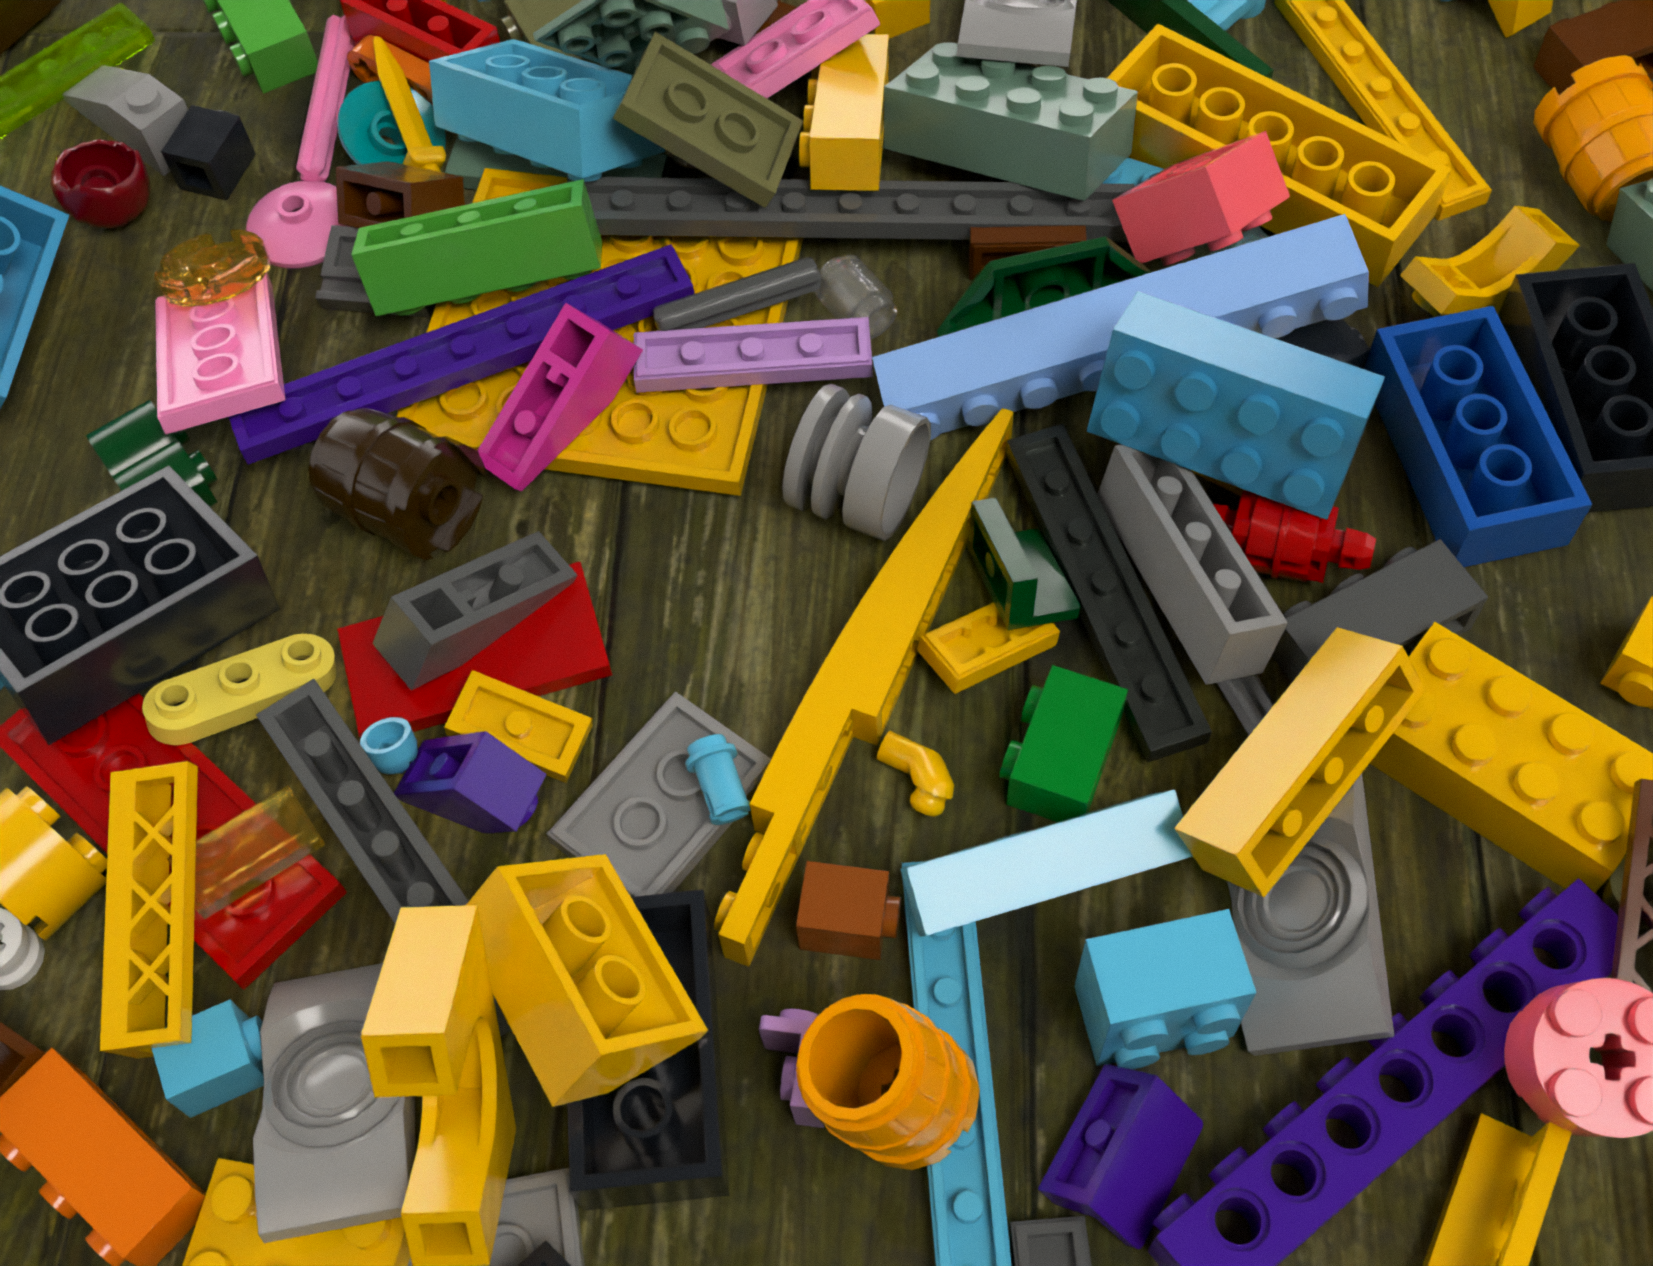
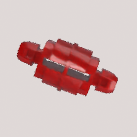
(1293, 542)

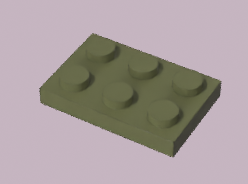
(709, 120)

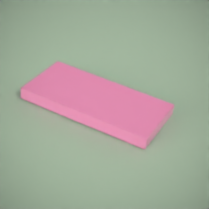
(217, 358)

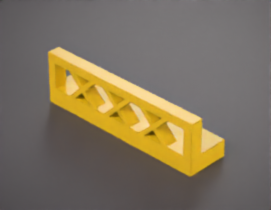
(139, 912)
(1498, 1196)

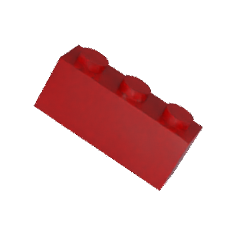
(419, 26)

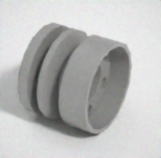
(856, 461)

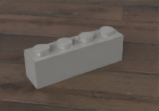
(1191, 565)

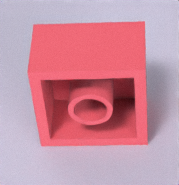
(1202, 201)

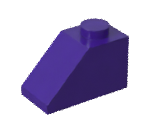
(472, 782)

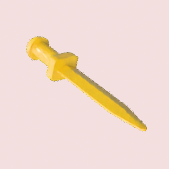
(406, 112)

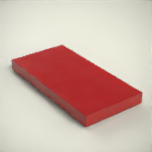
(539, 655)

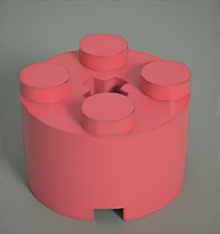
(1552, 1066)

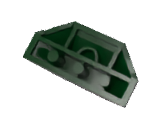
(1039, 279)

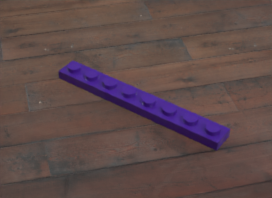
(457, 352)

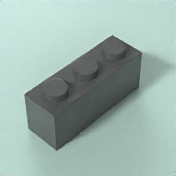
(1387, 605)

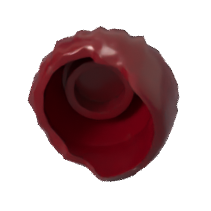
(101, 183)

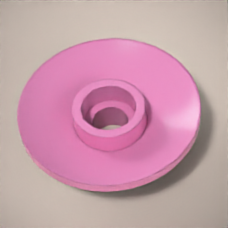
(296, 222)

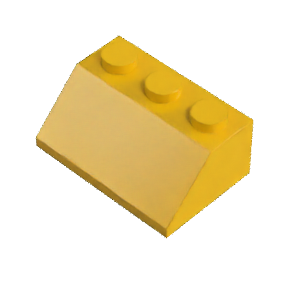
(580, 976)

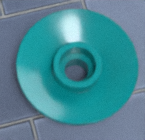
(367, 116)

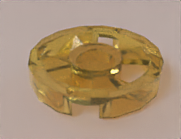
(203, 265)

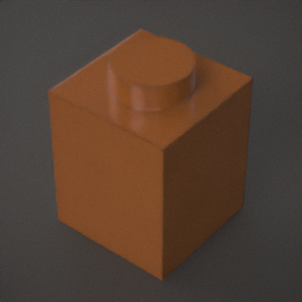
(846, 910)

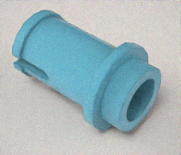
(718, 778)

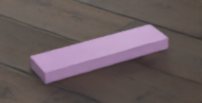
(753, 354)

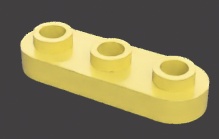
(219, 703)

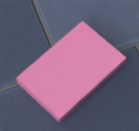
(797, 43)

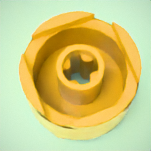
(41, 869)

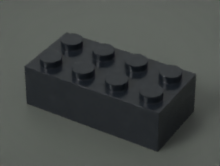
(1591, 364)
(666, 1127)

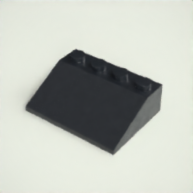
(122, 601)

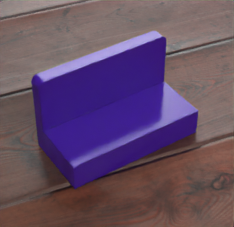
(1123, 1153)

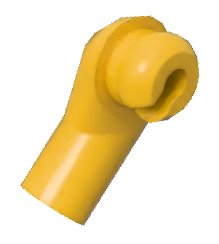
(926, 771)

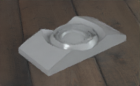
(1018, 31)
(1317, 942)
(323, 1141)

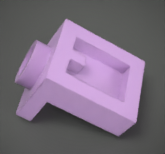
(786, 1035)

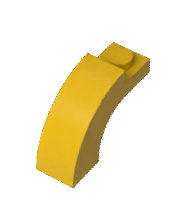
(1483, 274)

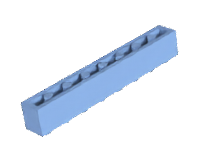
(1063, 345)

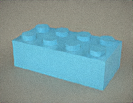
(538, 108)

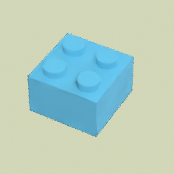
(1163, 989)

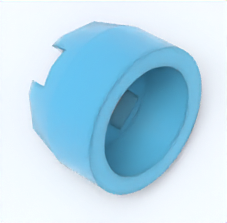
(390, 745)

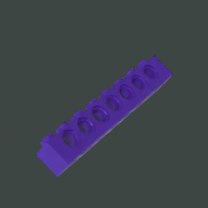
(1568, 925)

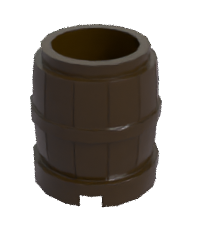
(397, 480)

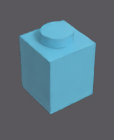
(217, 1063)

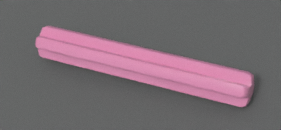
(325, 101)

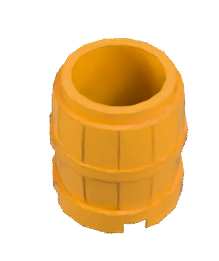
(1601, 131)
(887, 1081)

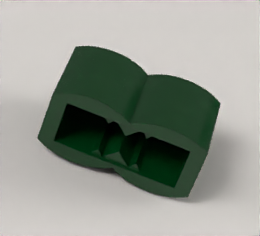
(138, 447)

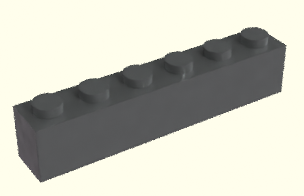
(360, 806)

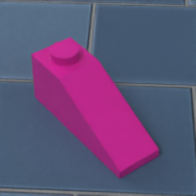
(557, 396)

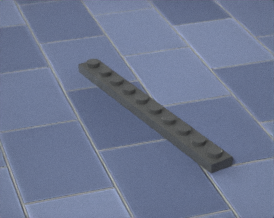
(893, 212)

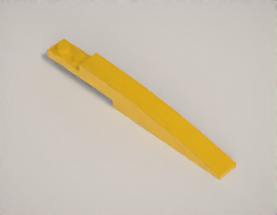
(855, 689)

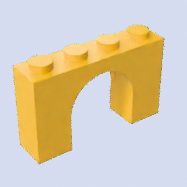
(440, 1039)

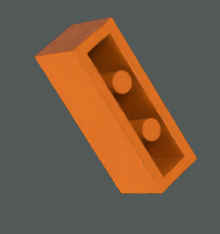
(97, 1163)

